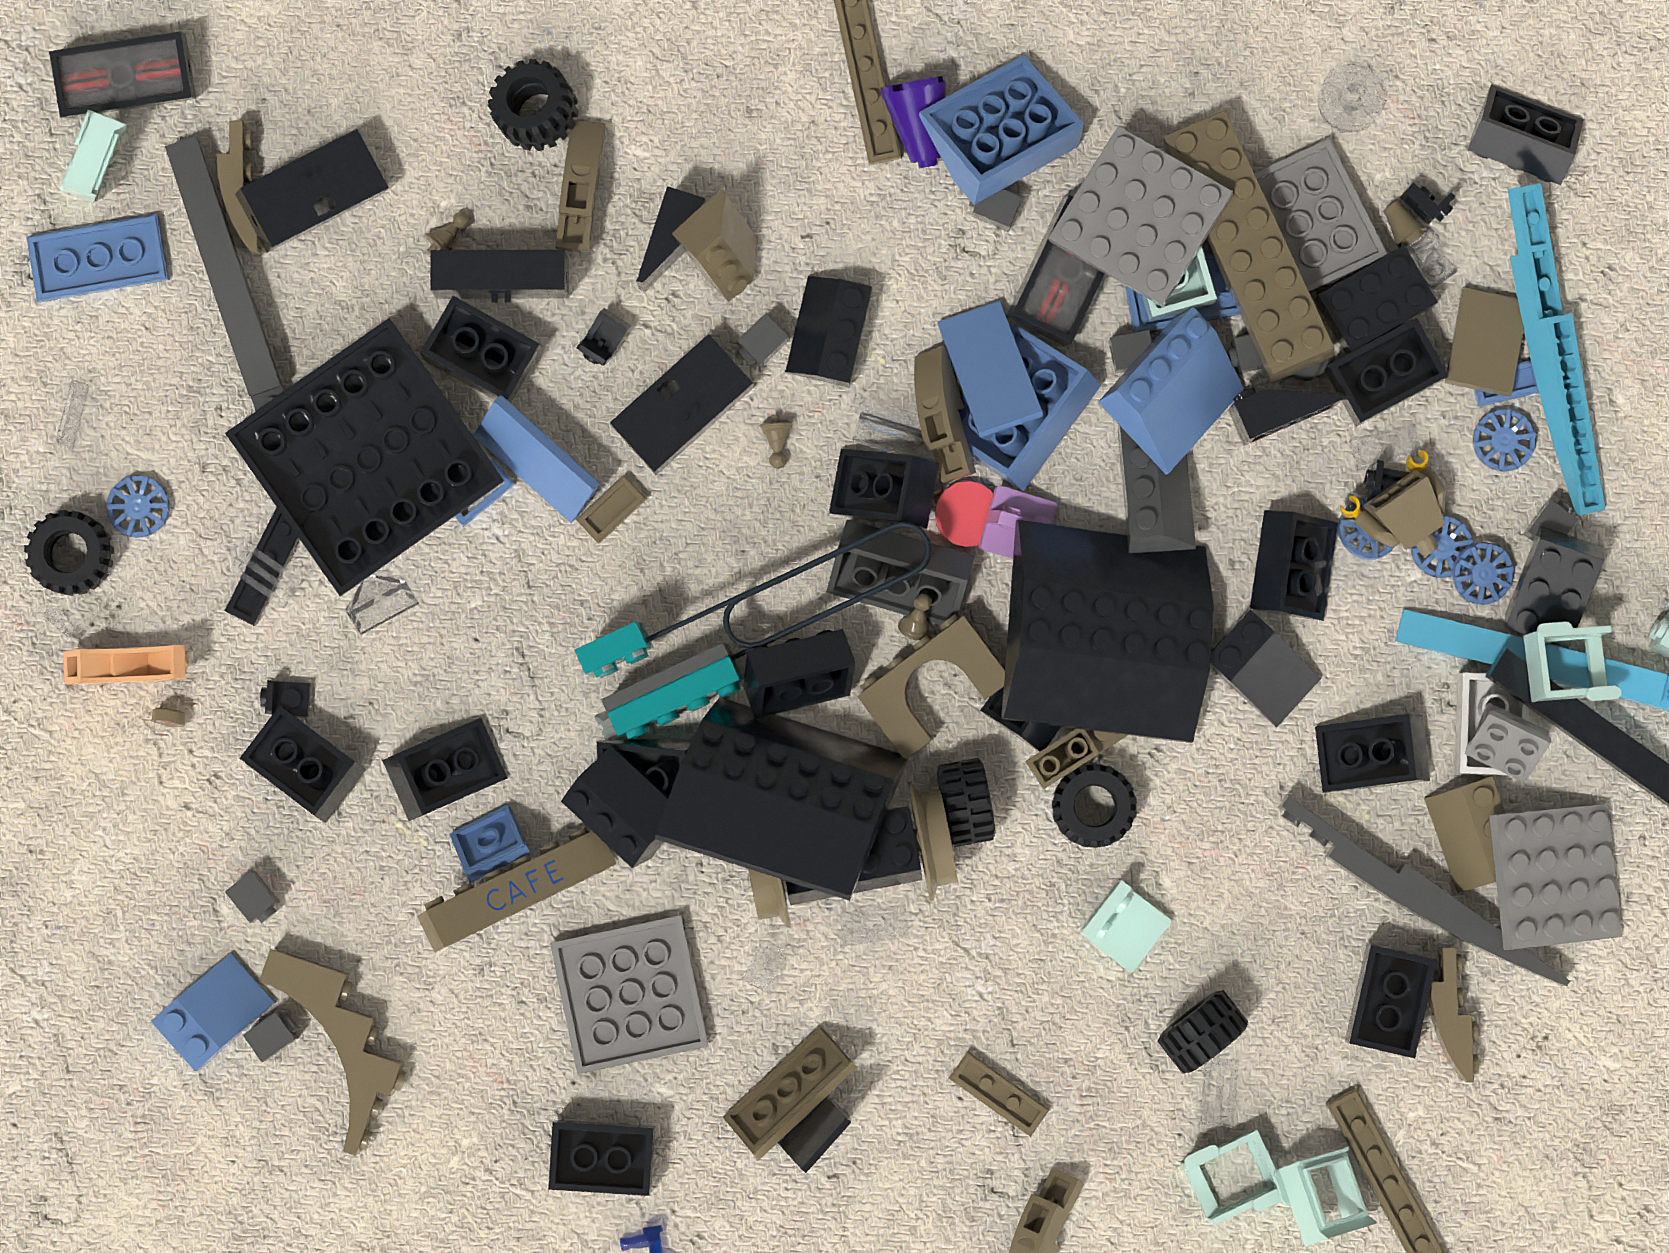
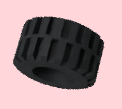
(520, 85)
(42, 544)
(1122, 796)
(966, 802)
(1203, 1031)

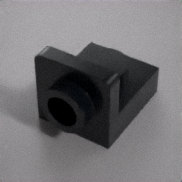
(1422, 203)
(289, 695)

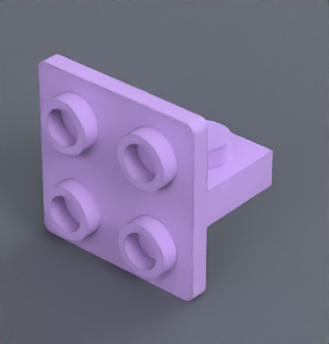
(1006, 508)

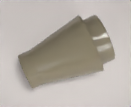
(1403, 224)

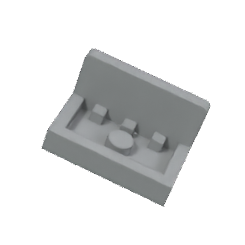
(1508, 742)

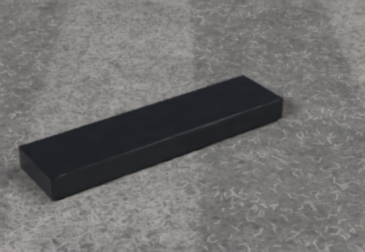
(276, 542)

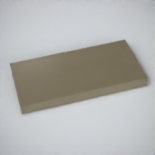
(789, 1092)

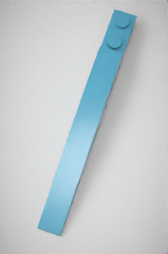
(1553, 350)
(1564, 665)

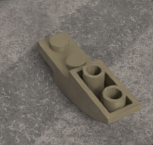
(233, 174)
(580, 186)
(938, 414)
(1069, 754)
(1452, 1029)
(1046, 1214)

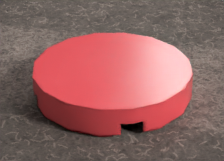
(963, 513)

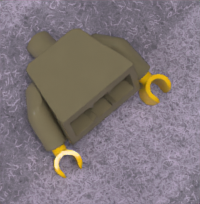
(1406, 510)

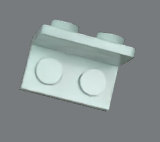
(1125, 926)

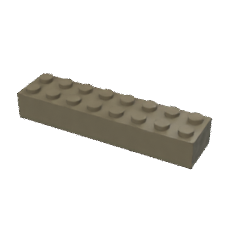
(1254, 253)

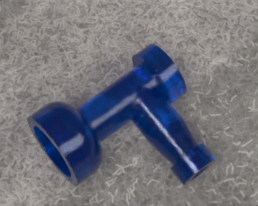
(649, 1238)

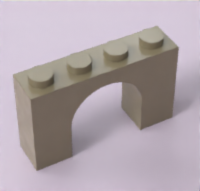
(887, 696)

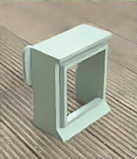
(94, 151)
(1538, 666)
(1298, 1190)
(1259, 1201)

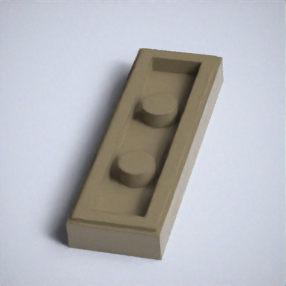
(999, 1093)

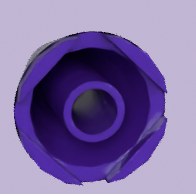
(904, 104)

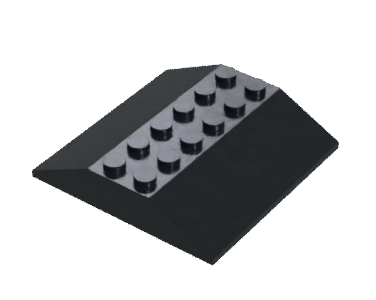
(370, 454)
(1106, 634)
(781, 798)

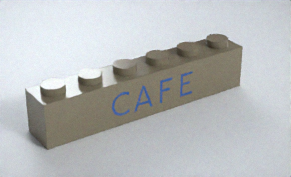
(516, 889)

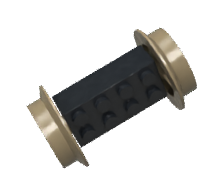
(890, 862)

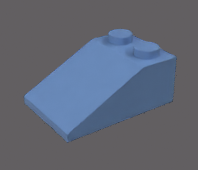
(213, 1012)

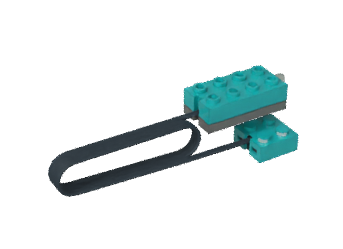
(707, 673)

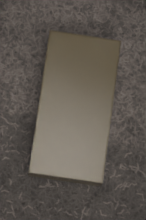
(611, 509)

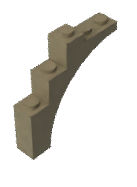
(367, 1073)

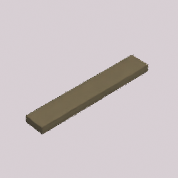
(866, 80)
(1383, 1174)

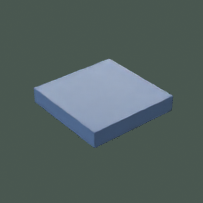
(489, 843)

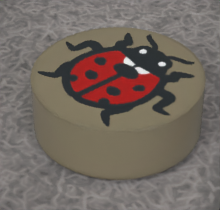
(168, 717)

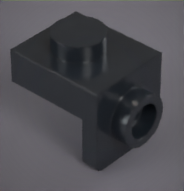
(603, 338)
(1380, 479)

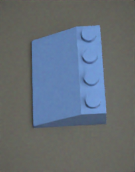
(1001, 128)
(1174, 390)
(1062, 393)

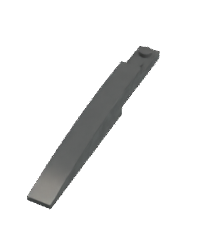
(225, 271)
(1415, 893)

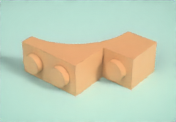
(125, 665)

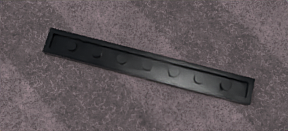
(1586, 728)

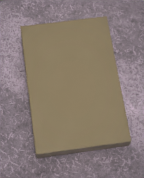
(1485, 342)

